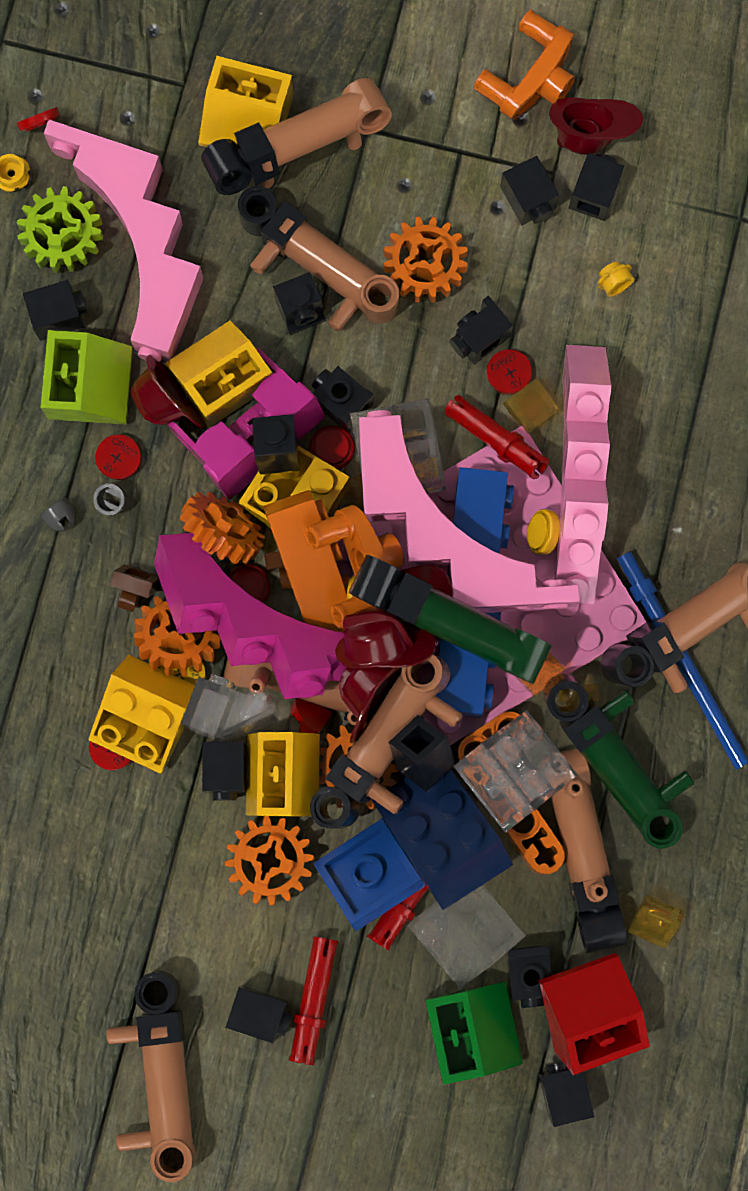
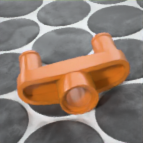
(545, 77)
(359, 541)

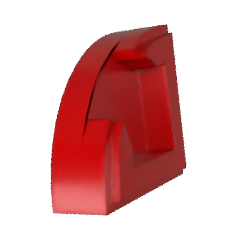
(310, 716)

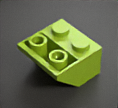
(86, 378)

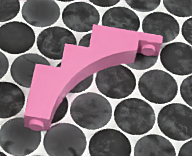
(127, 183)
(476, 573)

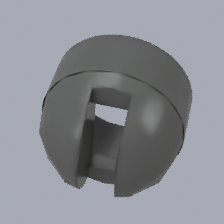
(108, 507)
(57, 513)

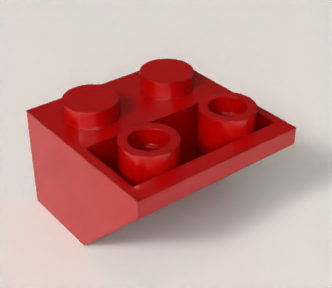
(593, 1014)

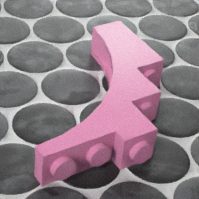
(584, 468)

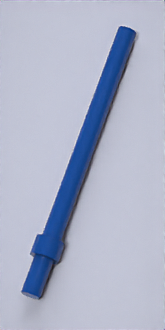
(644, 591)

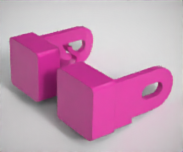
(228, 452)

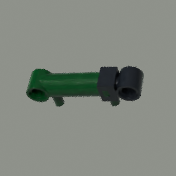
(449, 619)
(614, 762)

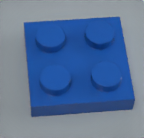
(369, 875)

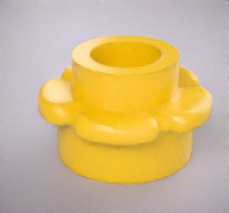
(9, 163)
(615, 278)

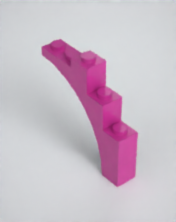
(250, 631)

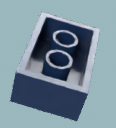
(445, 838)

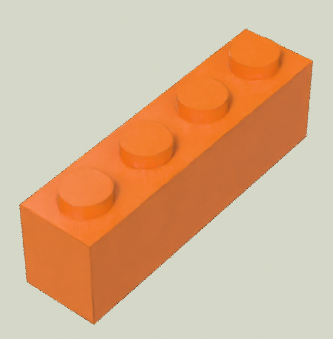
(310, 571)

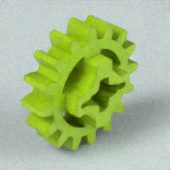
(48, 217)

